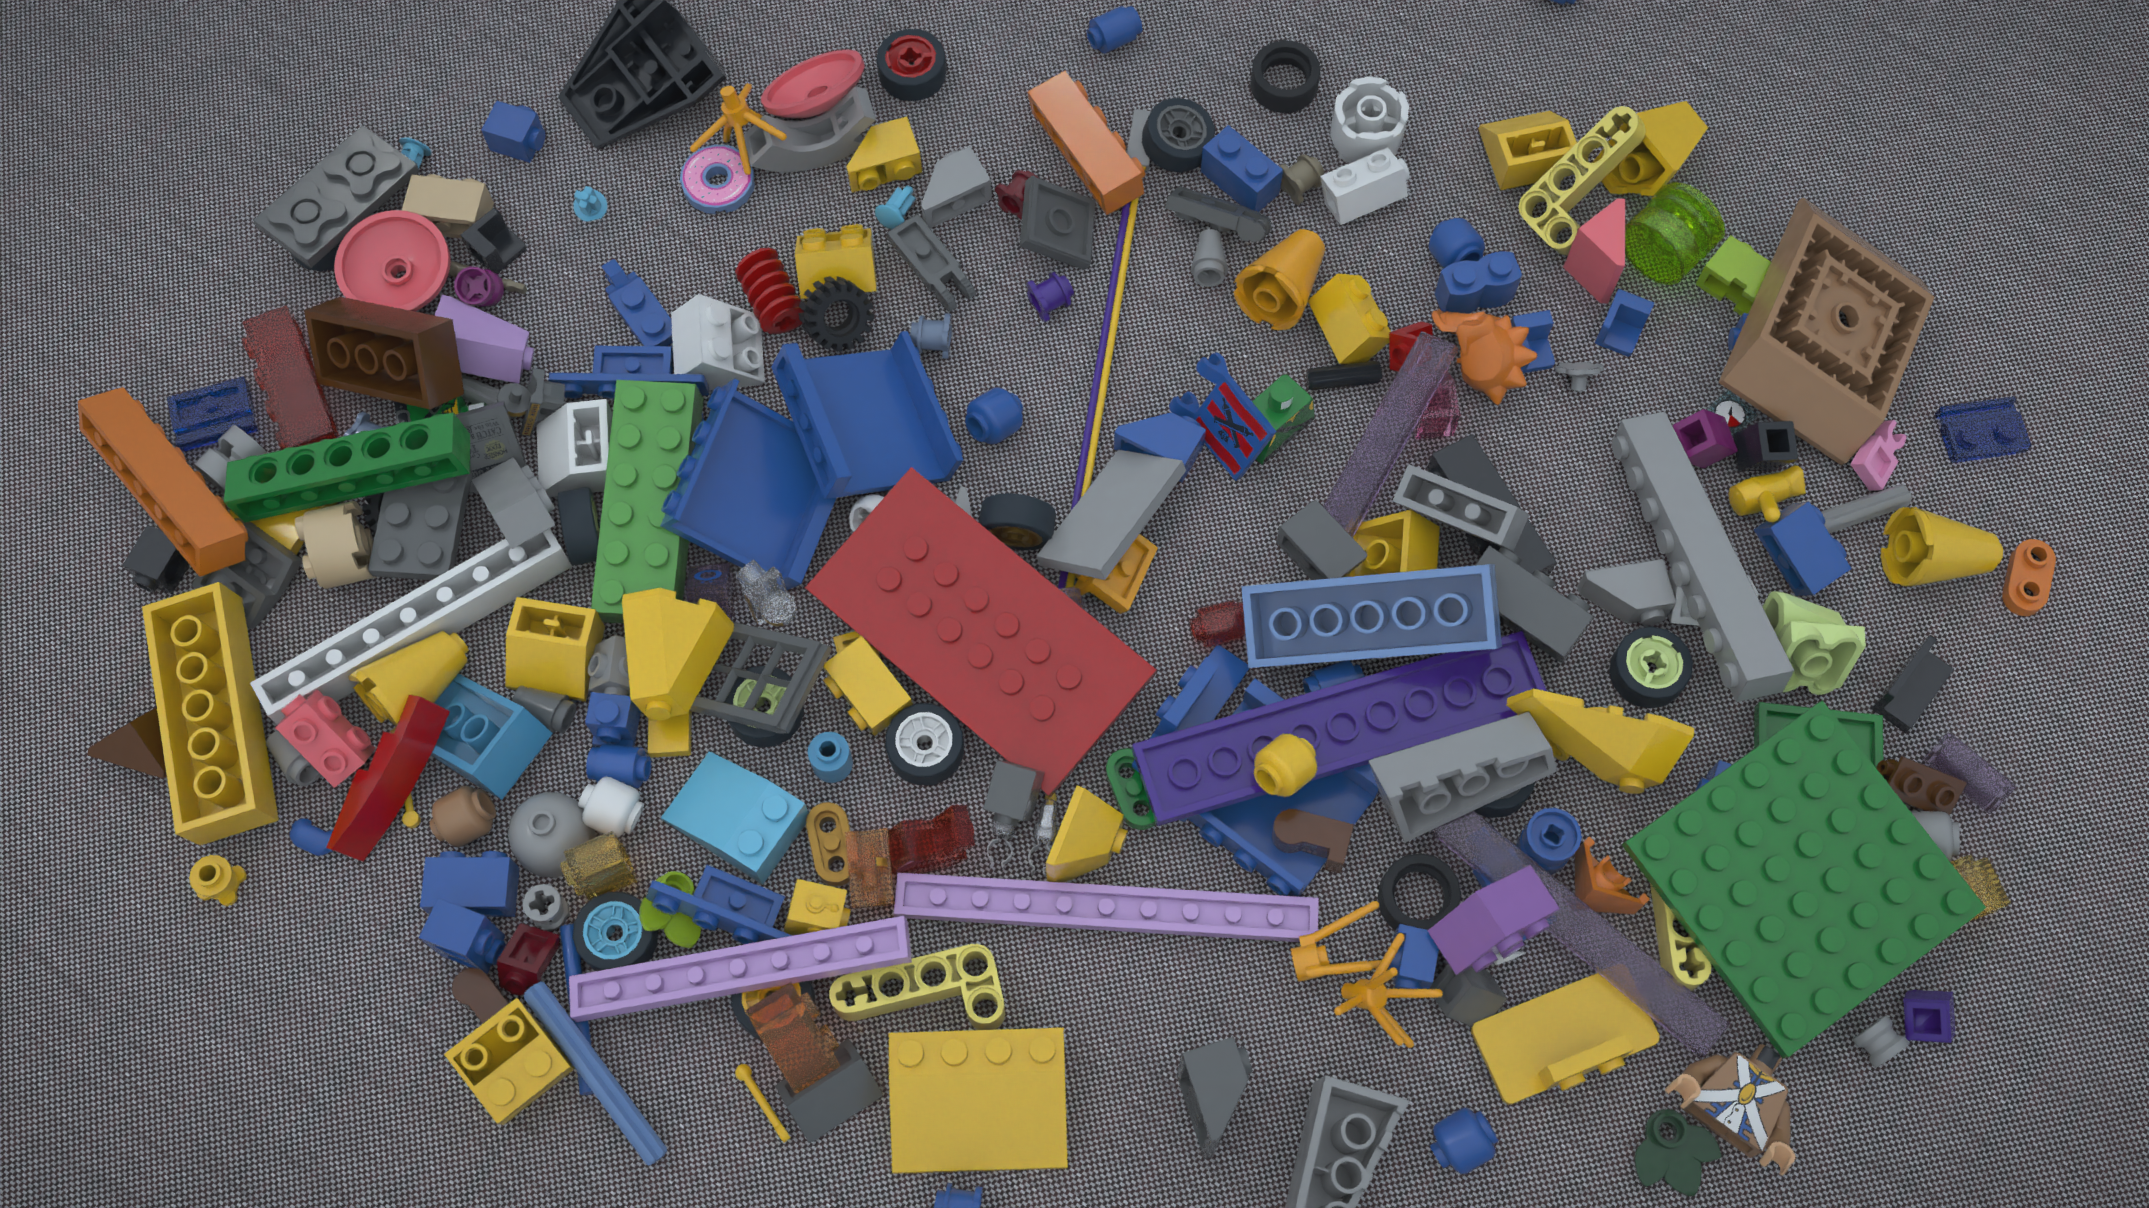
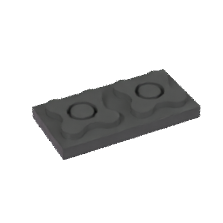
(336, 196)

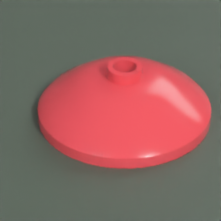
(813, 85)
(388, 245)

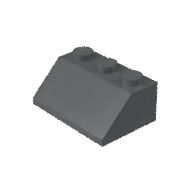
(1534, 607)
(1212, 1086)

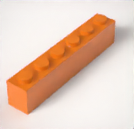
(162, 481)

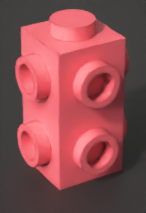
(325, 736)

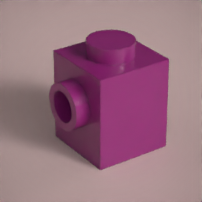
(1705, 438)

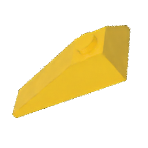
(1610, 745)

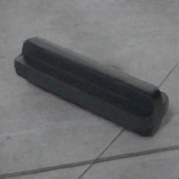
(1344, 375)

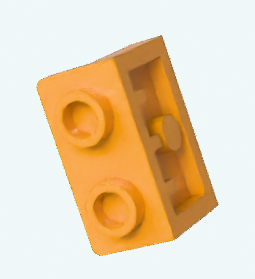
(1124, 580)

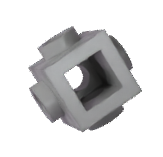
(609, 667)

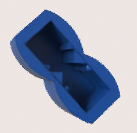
(1477, 284)

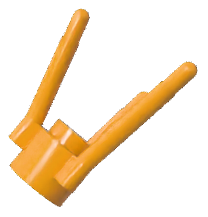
(1314, 962)

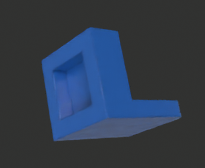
(1624, 322)
(1537, 339)

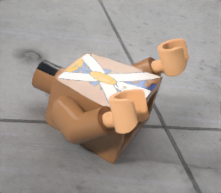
(1741, 1103)

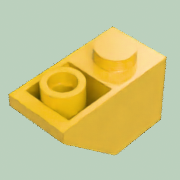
(884, 156)

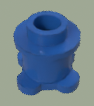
(958, 1198)

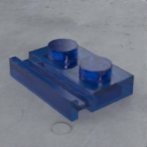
(208, 412)
(1983, 429)

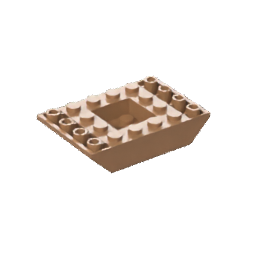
(1798, 355)

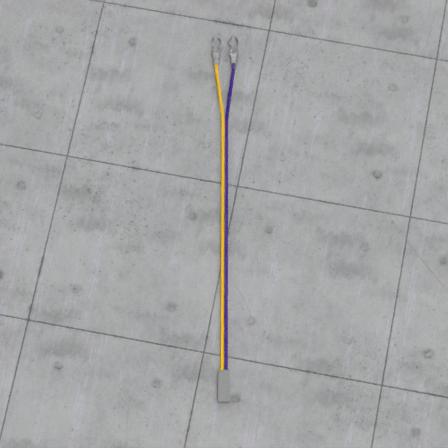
(1045, 827)

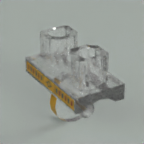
(766, 595)

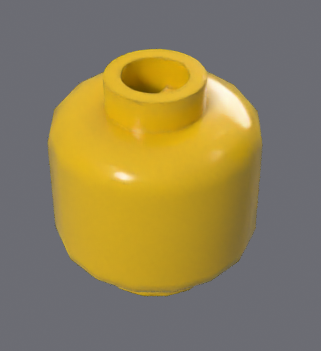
(1285, 765)

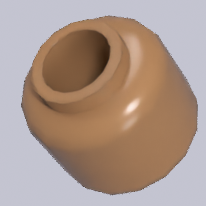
(462, 816)

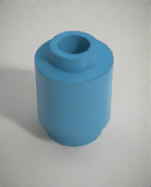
(831, 768)

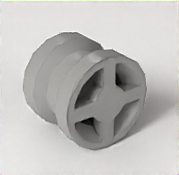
(1880, 1041)

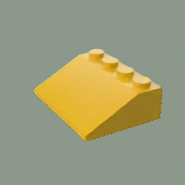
(977, 1100)

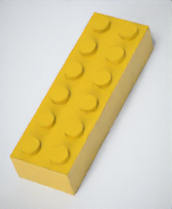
(209, 714)

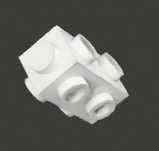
(1365, 185)

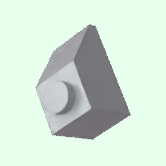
(955, 187)
(1631, 591)

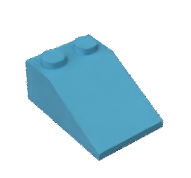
(737, 816)

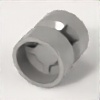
(233, 446)

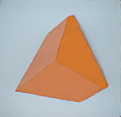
(1602, 885)

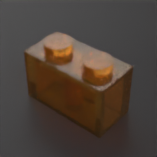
(793, 1038)

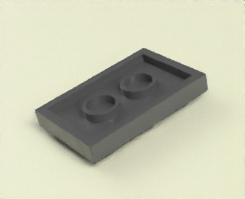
(420, 529)

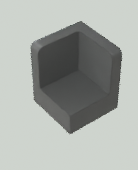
(1468, 995)

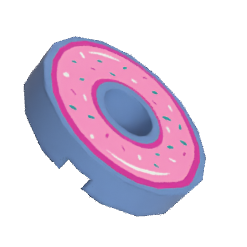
(710, 162)

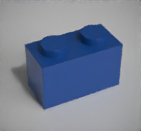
(1241, 170)
(1803, 549)
(476, 883)

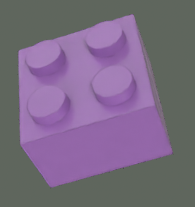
(1494, 921)

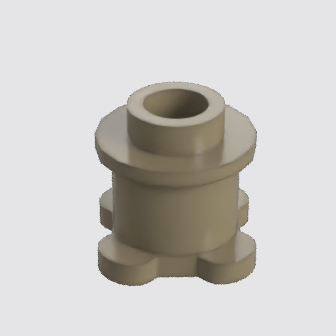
(1301, 177)

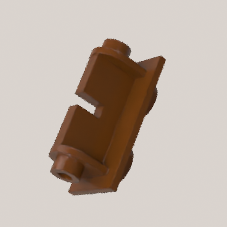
(1921, 784)

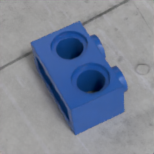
(463, 936)

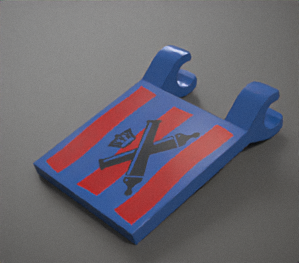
(1232, 422)

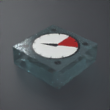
(1734, 410)

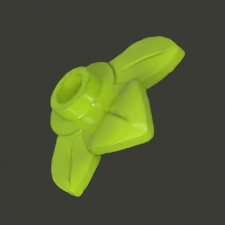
(677, 927)

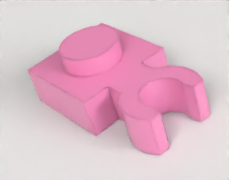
(1875, 457)

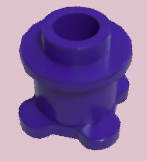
(1049, 294)

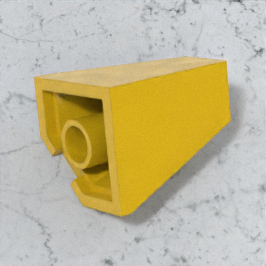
(1668, 141)
(670, 649)

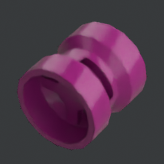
(471, 283)

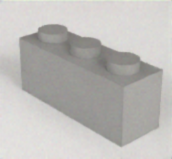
(515, 501)
(1461, 507)

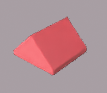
(1599, 252)

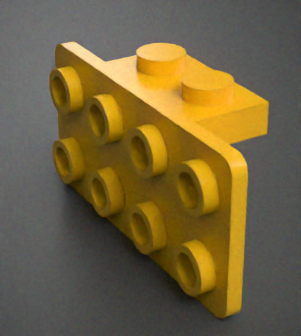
(1562, 1038)

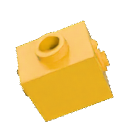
(816, 908)

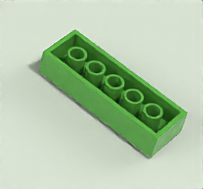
(646, 446)

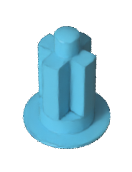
(414, 150)
(589, 204)
(895, 209)

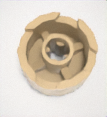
(335, 545)

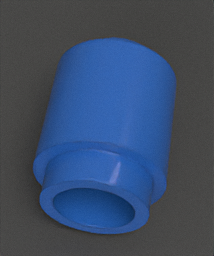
(1114, 29)
(1331, 675)
(619, 762)

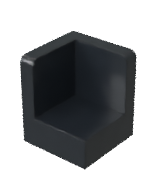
(493, 242)

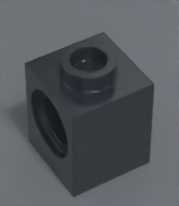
(155, 562)

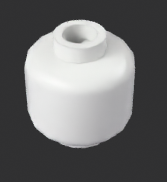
(610, 806)

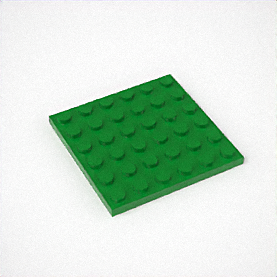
(1803, 878)

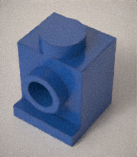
(612, 719)
(1414, 959)

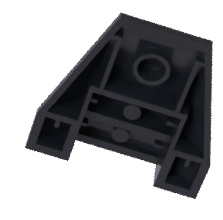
(639, 71)

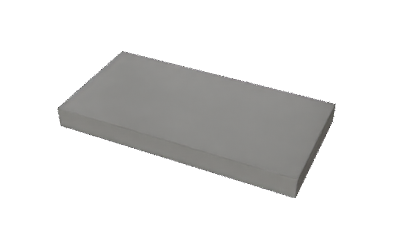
(1111, 514)

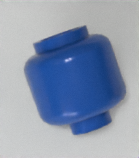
(1455, 241)
(994, 416)
(1464, 1140)

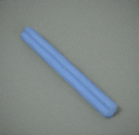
(595, 1073)

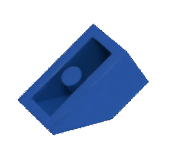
(1163, 437)

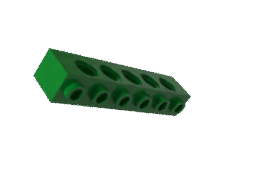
(347, 467)

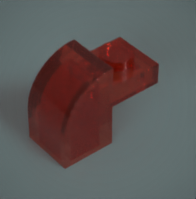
(931, 844)

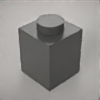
(1013, 792)

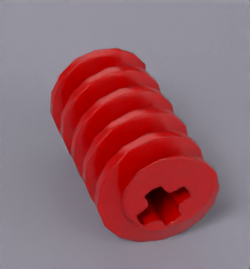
(769, 291)

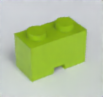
(1734, 273)

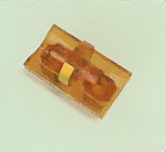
(869, 868)

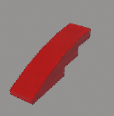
(394, 770)

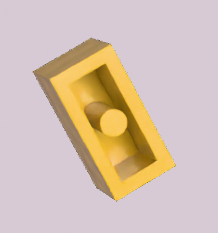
(1350, 318)
(866, 686)

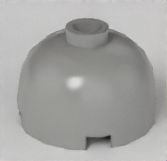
(544, 829)

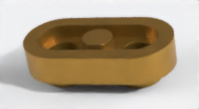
(831, 845)

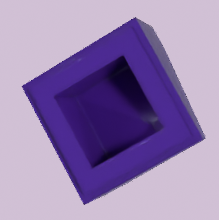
(1929, 1016)

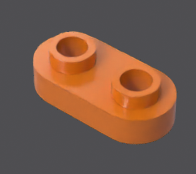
(2030, 574)

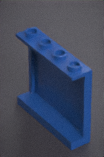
(749, 489)

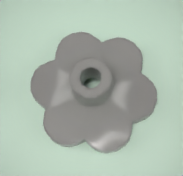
(1579, 372)

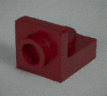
(526, 958)

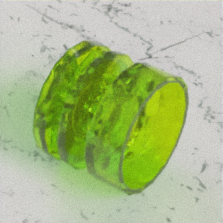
(1673, 233)

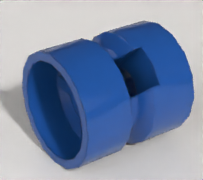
(1543, 845)

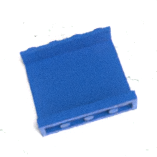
(867, 417)
(1248, 825)

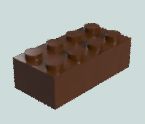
(384, 352)

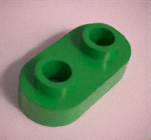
(1128, 791)

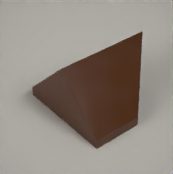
(134, 746)

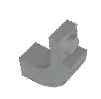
(812, 141)

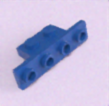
(626, 363)
(1202, 694)
(725, 904)

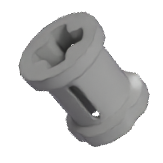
(534, 904)

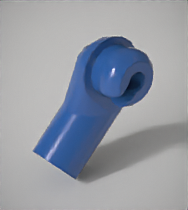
(310, 837)

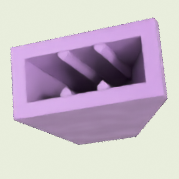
(487, 343)

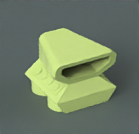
(1815, 642)

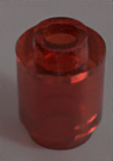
(1218, 623)

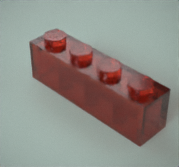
(289, 379)

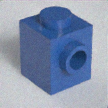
(513, 131)

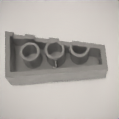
(1460, 773)
(1341, 1143)

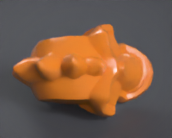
(1488, 351)

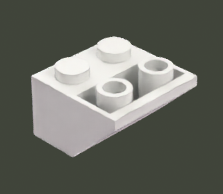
(717, 342)
(574, 447)

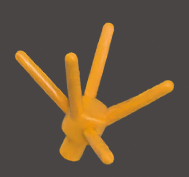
(736, 114)
(1374, 995)

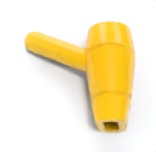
(1766, 491)

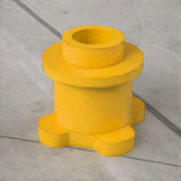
(223, 885)

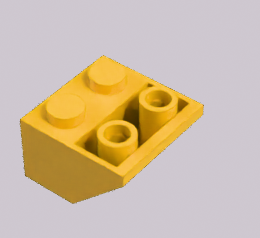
(1526, 146)
(835, 254)
(551, 647)
(509, 1061)

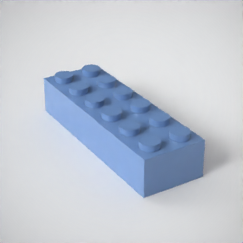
(1372, 616)

